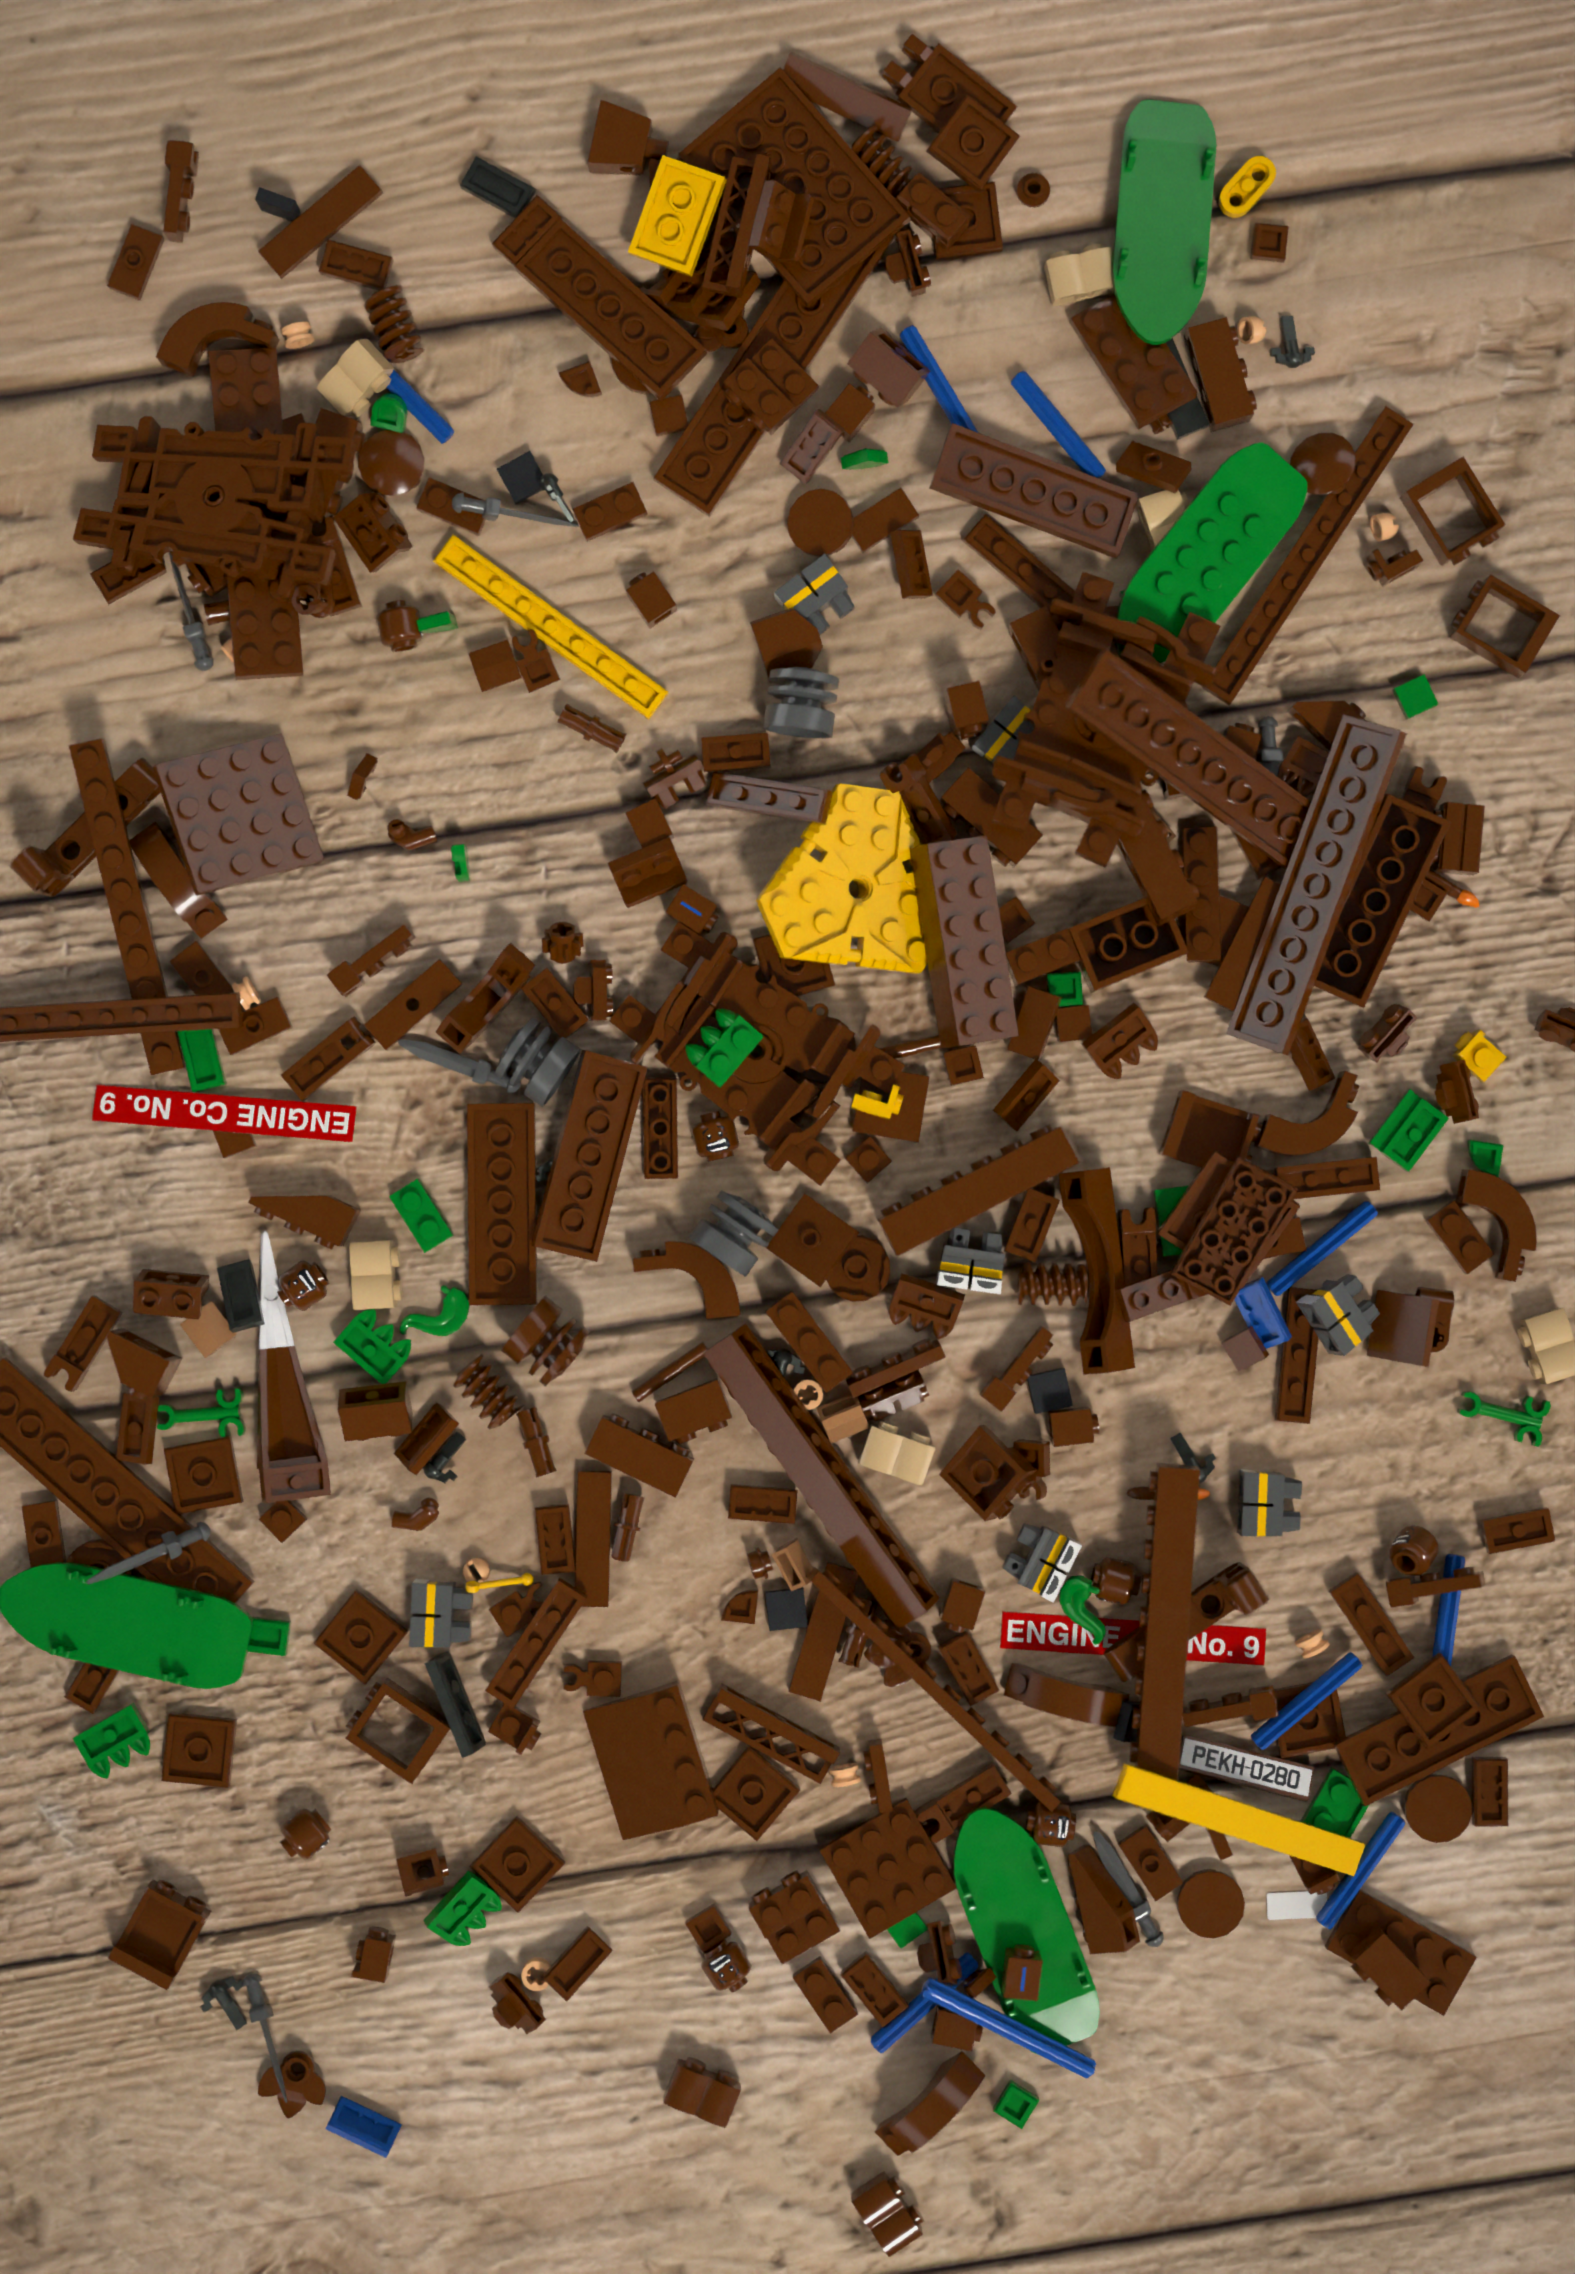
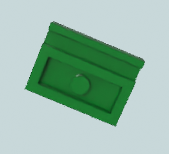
(1408, 1130)
(1335, 1805)

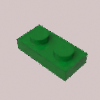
(421, 1215)

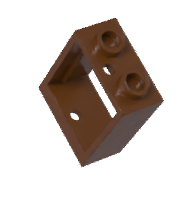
(1477, 496)
(1543, 616)
(415, 1706)

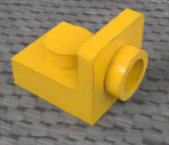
(1479, 1054)
(872, 1104)

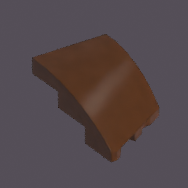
(685, 298)

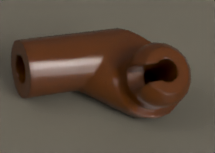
(408, 837)
(419, 1518)

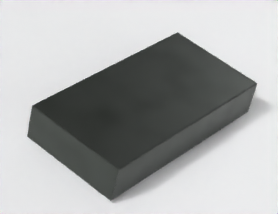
(497, 187)
(240, 1296)

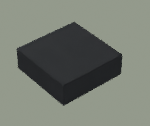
(277, 204)
(521, 477)
(1049, 1390)
(786, 1609)
(1124, 1730)

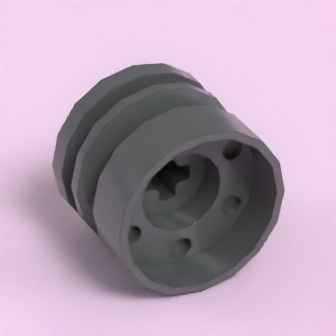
(801, 696)
(537, 1061)
(733, 1232)

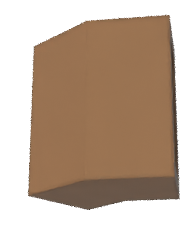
(209, 1331)
(842, 1418)
(793, 1564)

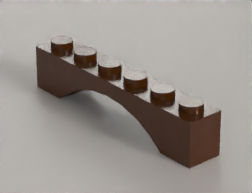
(1091, 1206)

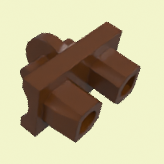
(661, 784)

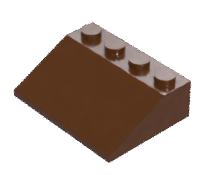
(651, 1761)

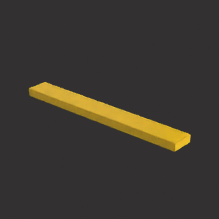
(551, 627)
(1238, 1819)

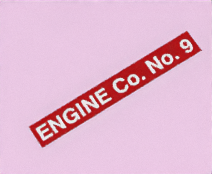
(224, 1113)
(1063, 1635)

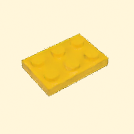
(677, 215)

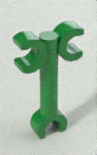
(228, 1412)
(1530, 1419)

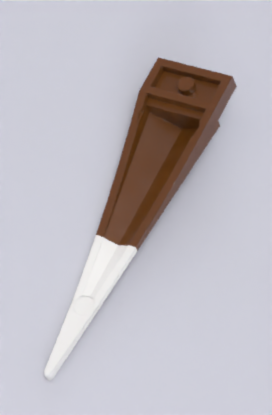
(288, 1438)

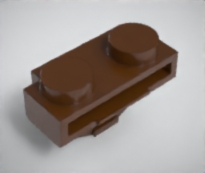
(906, 265)
(939, 754)
(594, 990)
(1557, 1027)
(1388, 1033)
(1455, 1092)
(939, 1954)
(513, 2004)

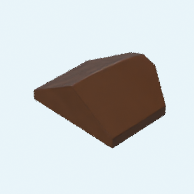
(786, 640)

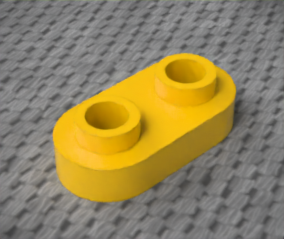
(1246, 188)

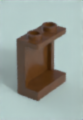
(1205, 1125)
(160, 1933)

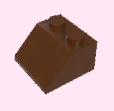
(142, 1364)

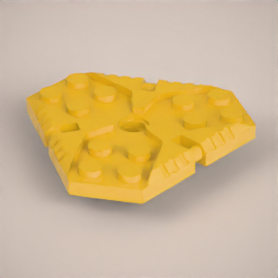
(810, 899)

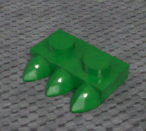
(724, 1048)
(372, 1348)
(112, 1739)
(462, 1908)

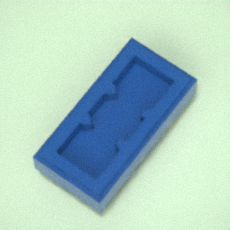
(1262, 1313)
(363, 2126)

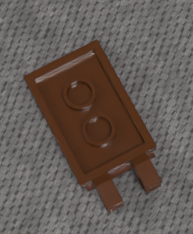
(941, 84)

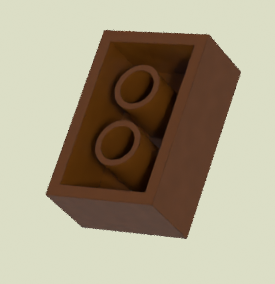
(1124, 944)

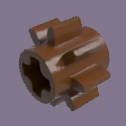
(562, 942)

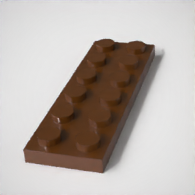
(611, 310)
(1034, 491)
(589, 1156)
(502, 1203)
(1392, 1757)

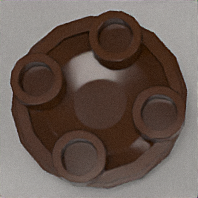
(1324, 462)
(391, 463)

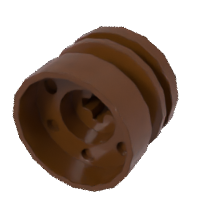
(545, 1341)

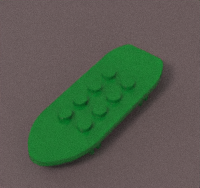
(1163, 217)
(1216, 542)
(129, 1624)
(1016, 1902)

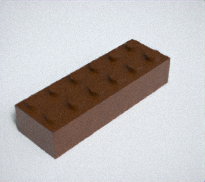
(1380, 897)
(964, 941)
(977, 1191)

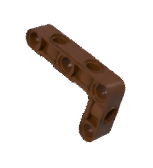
(51, 869)
(1234, 1589)

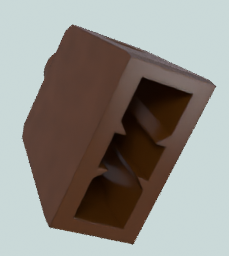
(623, 142)

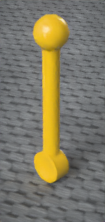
(473, 1586)

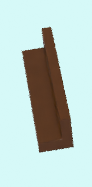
(742, 253)
(776, 1723)

